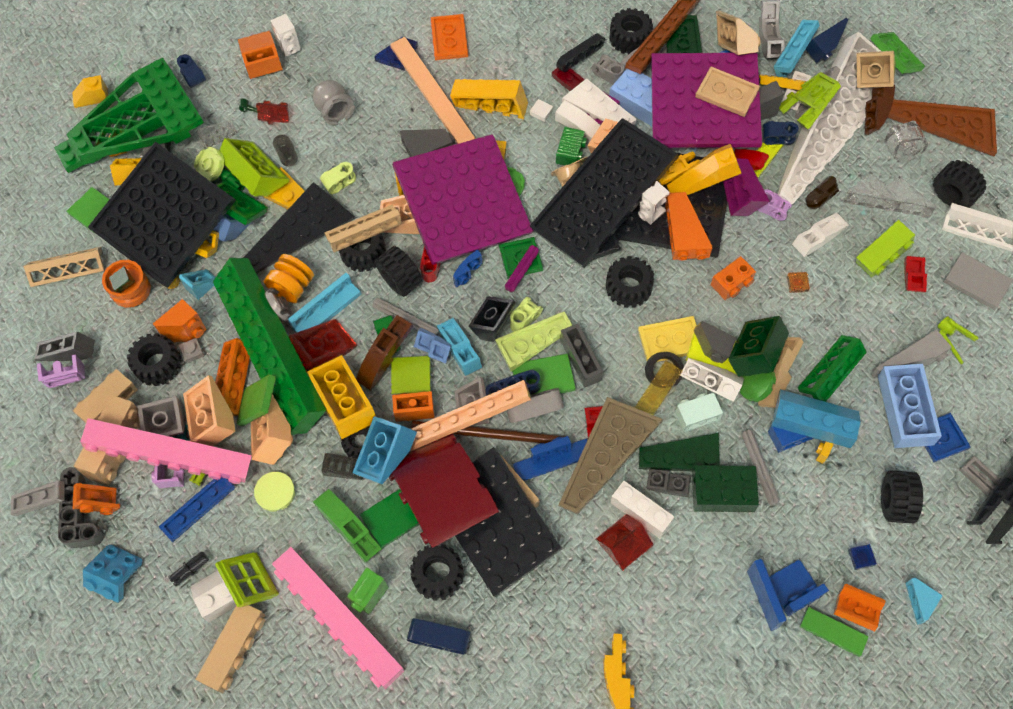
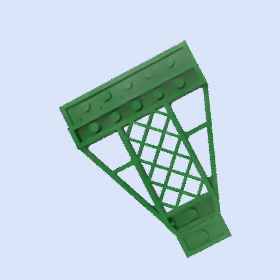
(159, 92)

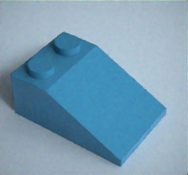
(383, 449)

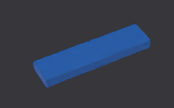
(196, 508)

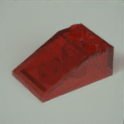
(322, 344)

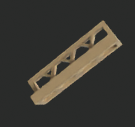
(363, 228)
(57, 261)

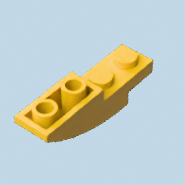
(617, 687)

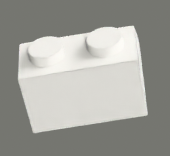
(212, 597)

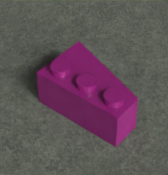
(744, 191)

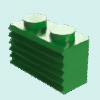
(570, 146)

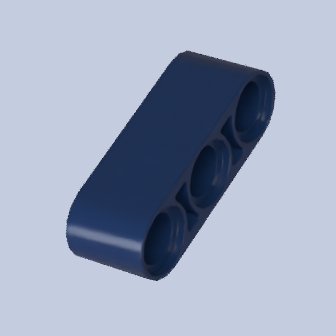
(526, 376)
(438, 636)

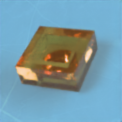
(798, 282)

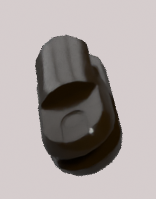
(822, 193)

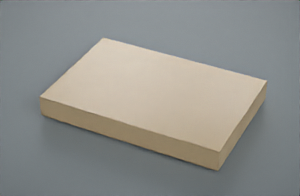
(727, 91)

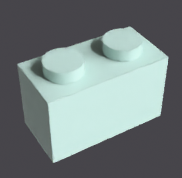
(698, 411)

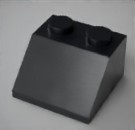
(491, 317)

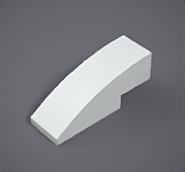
(576, 118)
(820, 234)

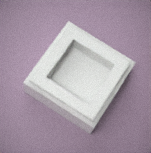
(541, 110)

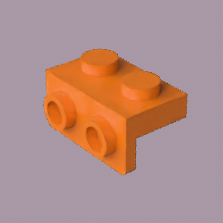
(94, 498)
(859, 607)

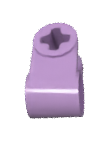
(775, 205)

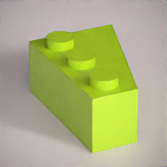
(886, 249)

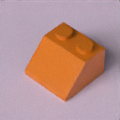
(180, 323)

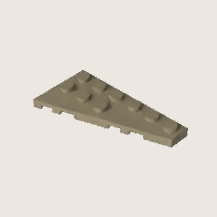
(611, 443)

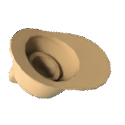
(564, 173)

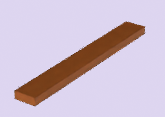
(660, 35)

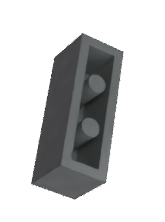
(581, 355)

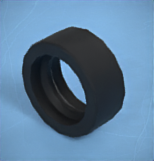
(662, 355)

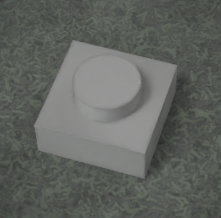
(191, 350)

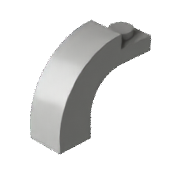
(769, 33)

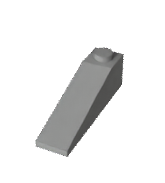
(925, 352)

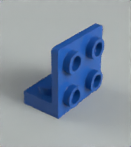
(796, 587)

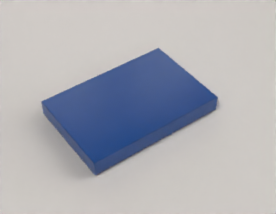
(766, 595)

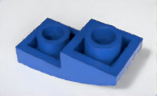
(463, 272)

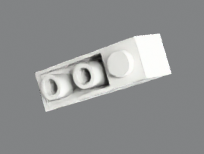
(713, 378)

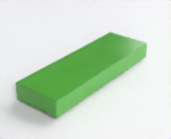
(834, 631)

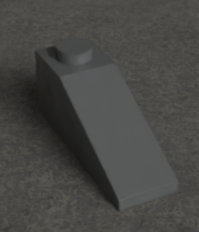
(65, 346)

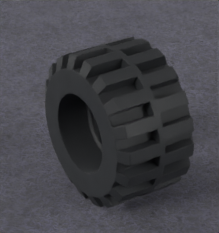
(627, 21)
(959, 184)
(365, 258)
(629, 269)
(399, 271)
(145, 349)
(902, 496)
(437, 589)

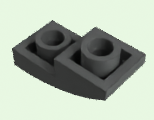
(667, 483)

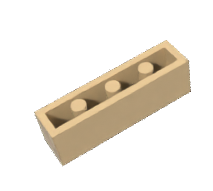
(230, 648)

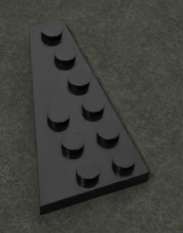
(299, 226)

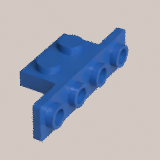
(550, 457)

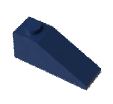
(825, 43)

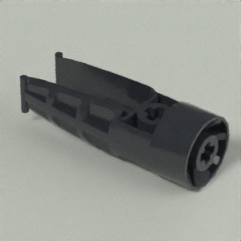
(1001, 492)

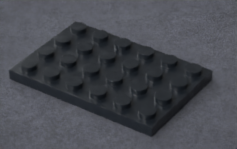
(514, 538)

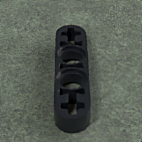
(580, 52)

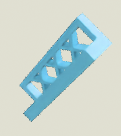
(795, 47)
(325, 304)

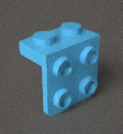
(110, 571)

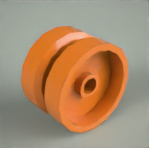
(136, 292)

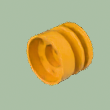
(289, 277)

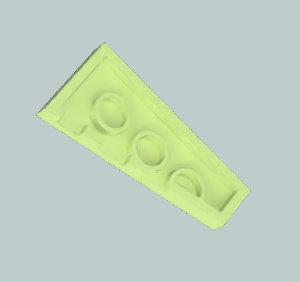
(531, 340)

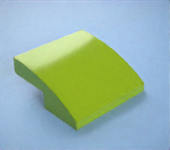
(410, 375)

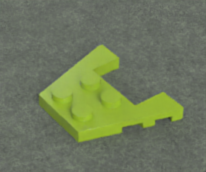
(815, 95)

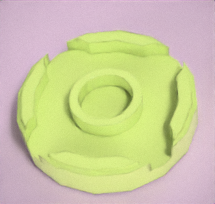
(209, 163)
(274, 491)

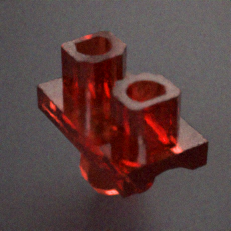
(273, 112)

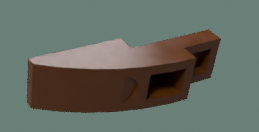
(878, 108)
(381, 351)

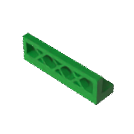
(837, 369)

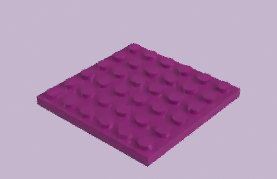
(689, 122)
(462, 198)

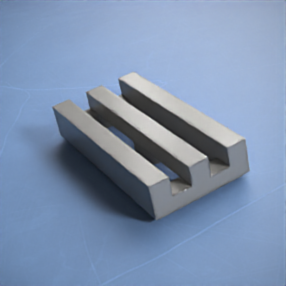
(978, 478)

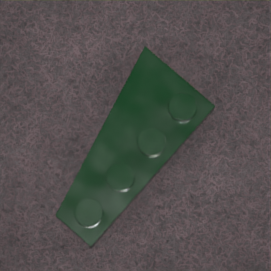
(681, 454)

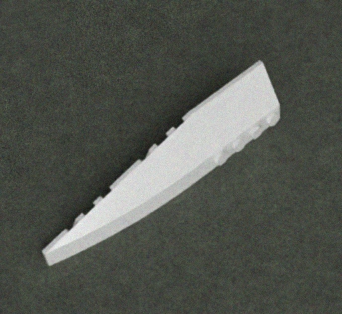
(833, 126)

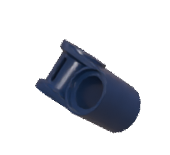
(190, 71)
(778, 132)

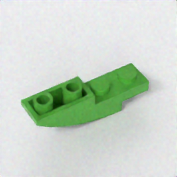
(347, 525)

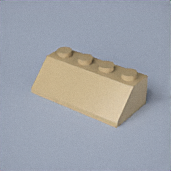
(735, 34)

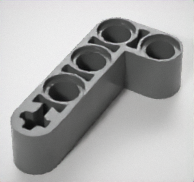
(76, 525)

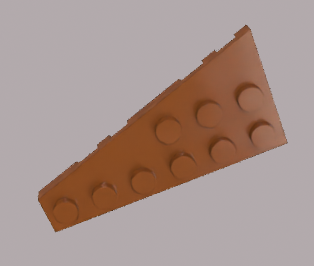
(961, 124)

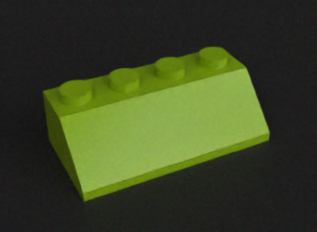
(252, 167)

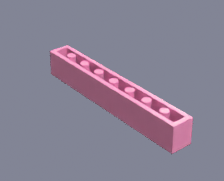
(165, 450)
(338, 618)

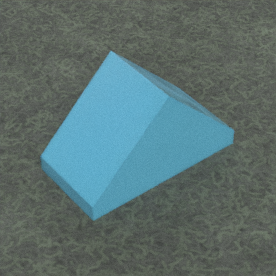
(197, 282)
(922, 599)

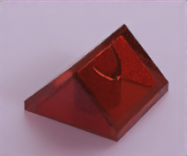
(625, 541)

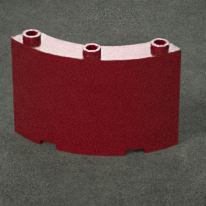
(442, 490)

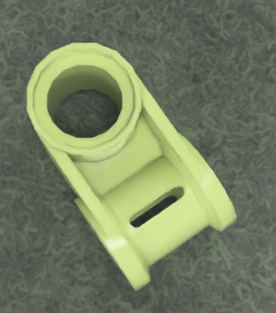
(337, 179)
(526, 312)

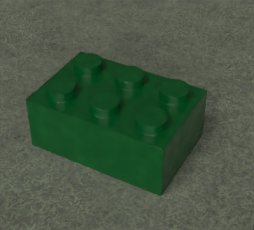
(759, 346)
(724, 488)

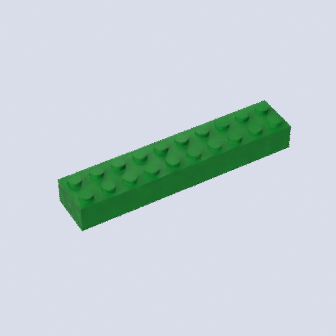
(268, 343)

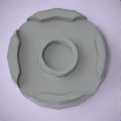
(279, 304)

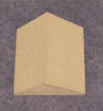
(875, 69)

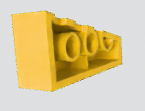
(490, 96)

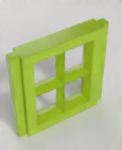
(233, 585)

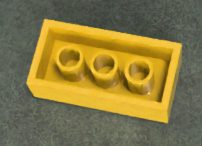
(342, 396)

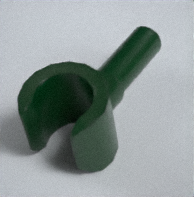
(243, 106)

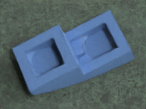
(433, 344)

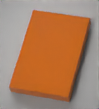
(449, 37)

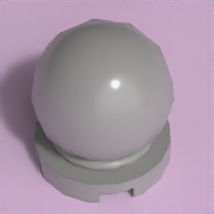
(332, 101)

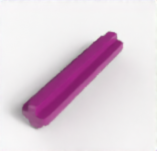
(521, 268)

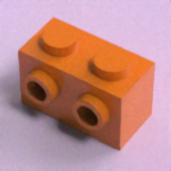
(733, 278)
(413, 406)

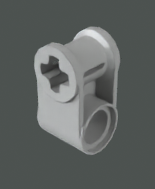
(608, 69)

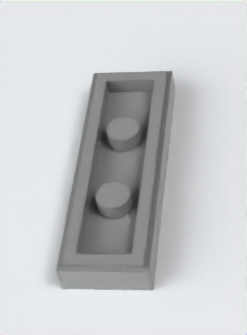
(37, 498)

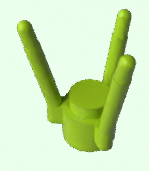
(949, 326)

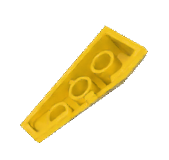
(710, 170)

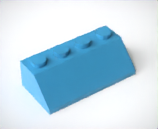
(816, 419)

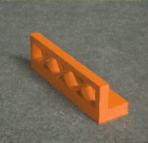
(234, 375)

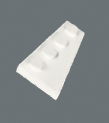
(597, 103)

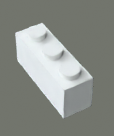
(642, 509)

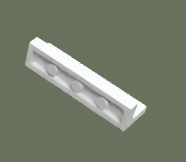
(982, 223)

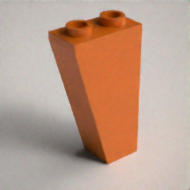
(685, 230)

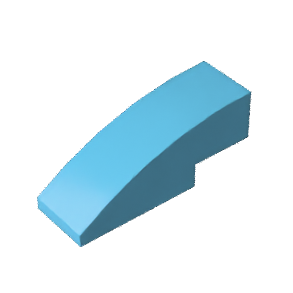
(461, 347)

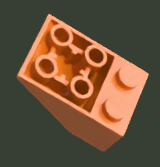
(259, 54)

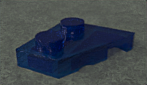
(389, 58)

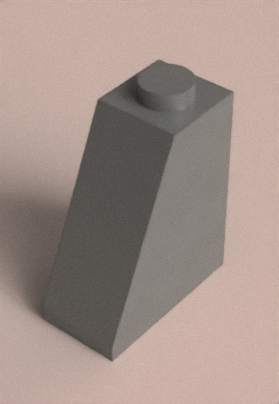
(424, 141)

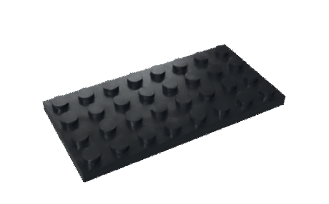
(603, 192)

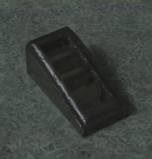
(326, 471)

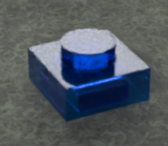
(862, 557)

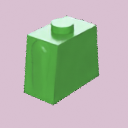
(367, 591)

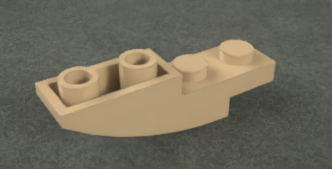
(785, 361)

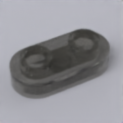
(285, 151)

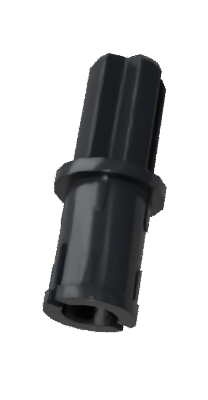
(188, 568)

